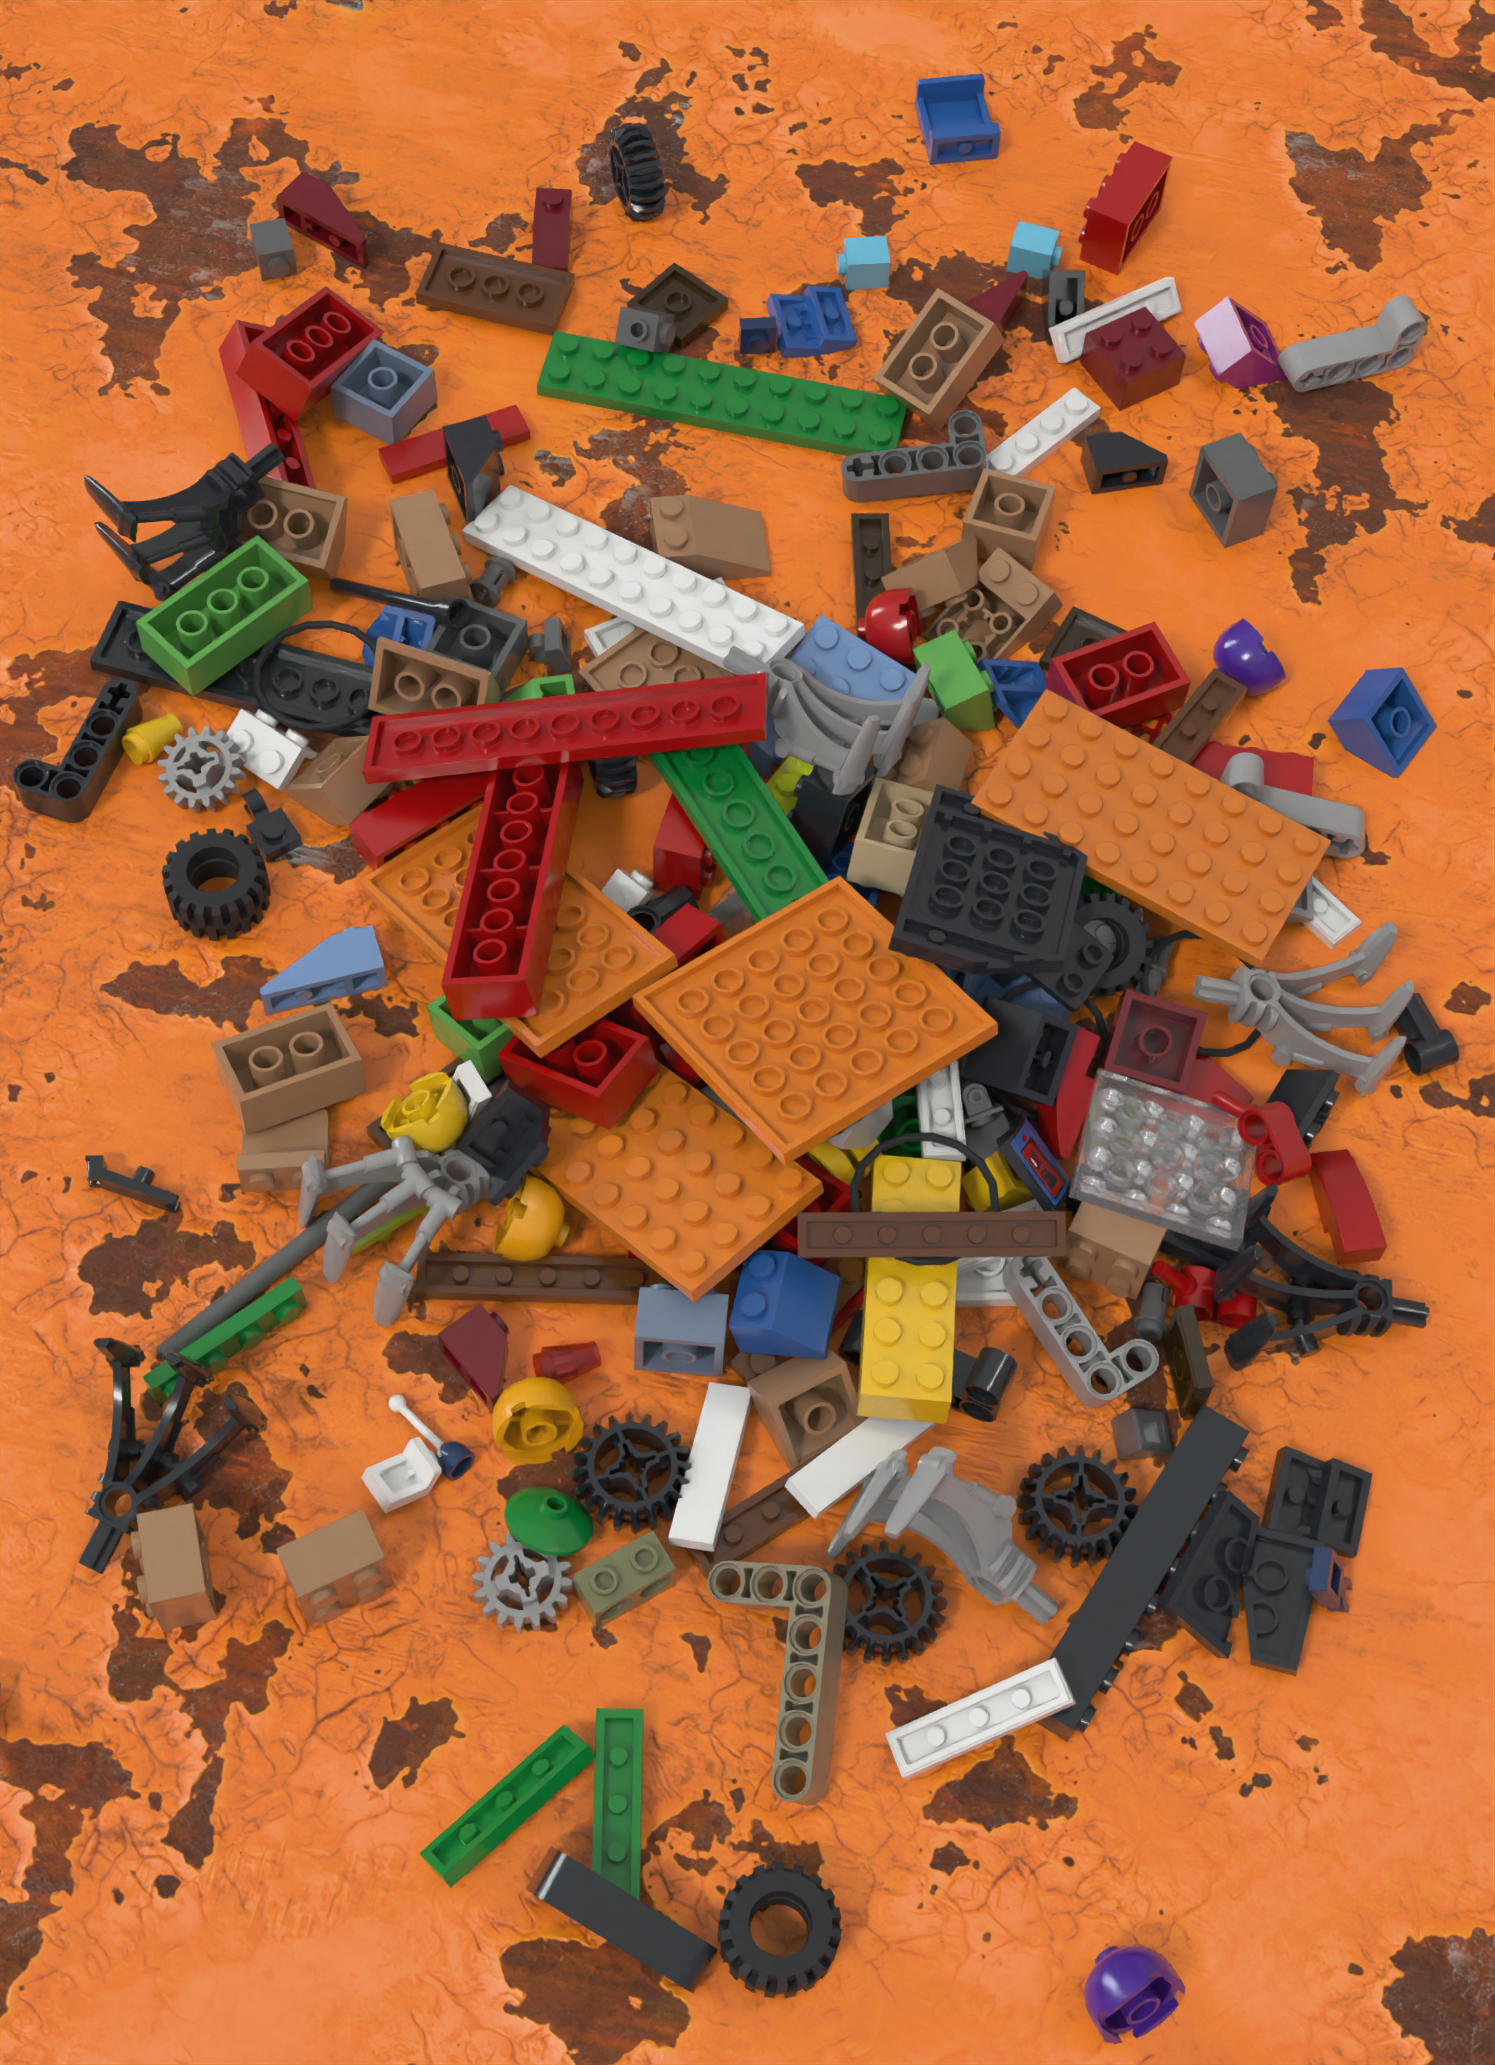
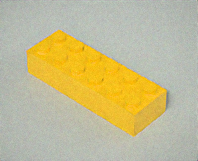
(909, 1306)

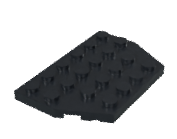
(987, 893)

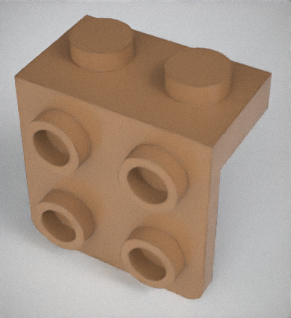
(276, 1154)

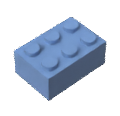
(850, 664)

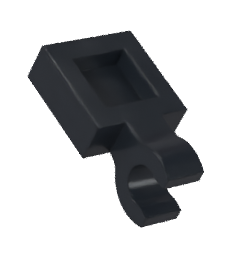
(269, 831)

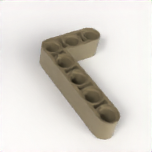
(799, 1663)

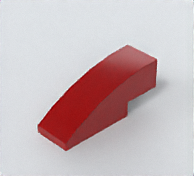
(1062, 1122)
(1346, 1208)

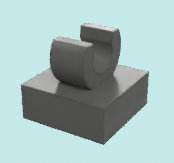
(552, 645)

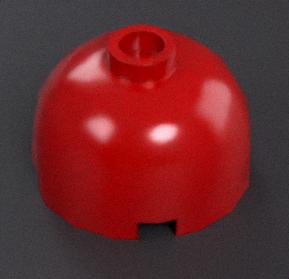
(892, 624)

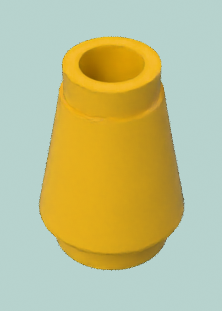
(148, 739)

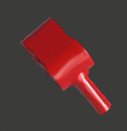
(1276, 1135)
(1195, 1287)

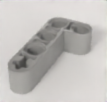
(1358, 351)
(1331, 819)
(1073, 1324)

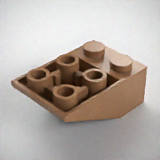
(1000, 611)

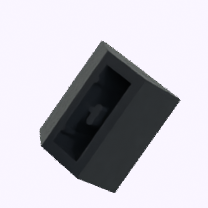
(1025, 1054)
(1310, 1098)

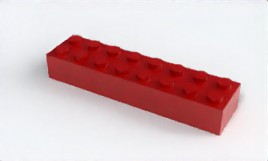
(512, 892)

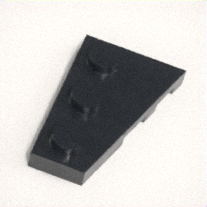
(1209, 1574)
(1277, 1599)

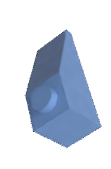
(332, 970)

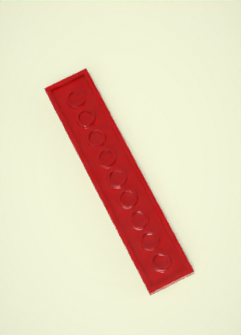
(567, 728)

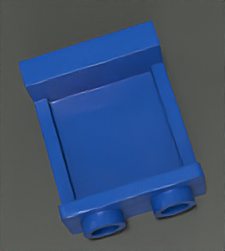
(955, 119)

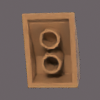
(709, 537)

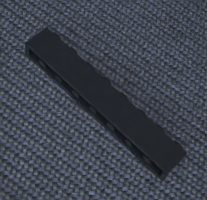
(1141, 1562)

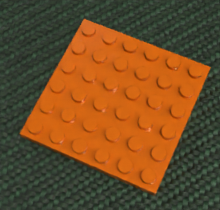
(813, 1019)

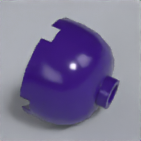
(1246, 660)
(1130, 1991)

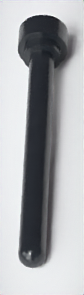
(448, 611)

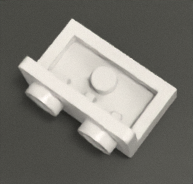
(268, 749)

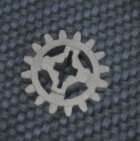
(195, 767)
(507, 1590)

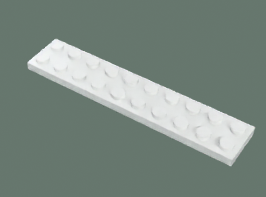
(629, 580)

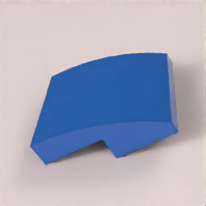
(811, 322)

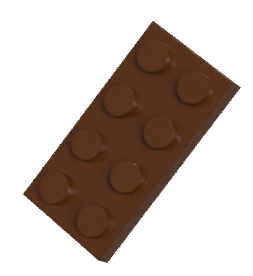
(495, 288)

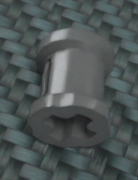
(493, 581)

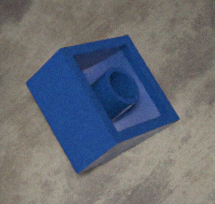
(1383, 720)
(784, 1306)

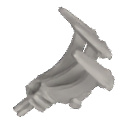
(830, 726)
(1285, 1020)
(443, 1182)
(958, 1518)

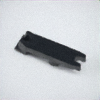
(136, 1188)

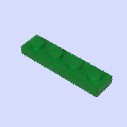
(238, 1332)
(618, 1797)
(507, 1805)

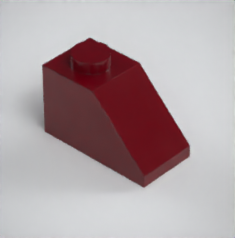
(552, 228)
(478, 1352)

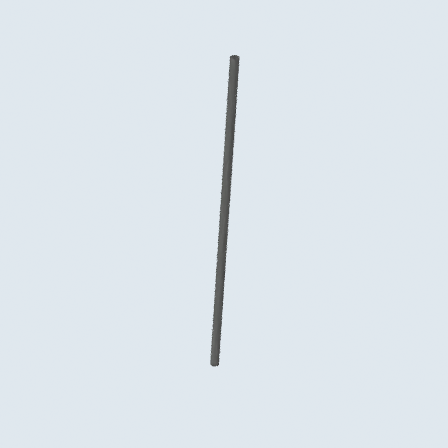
(282, 1260)

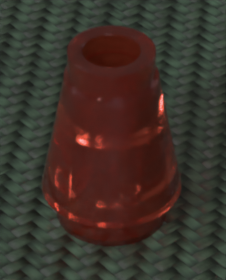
(566, 1361)

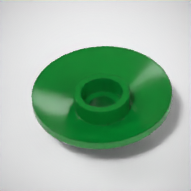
(548, 1521)

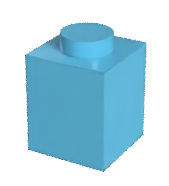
(1033, 250)
(864, 263)

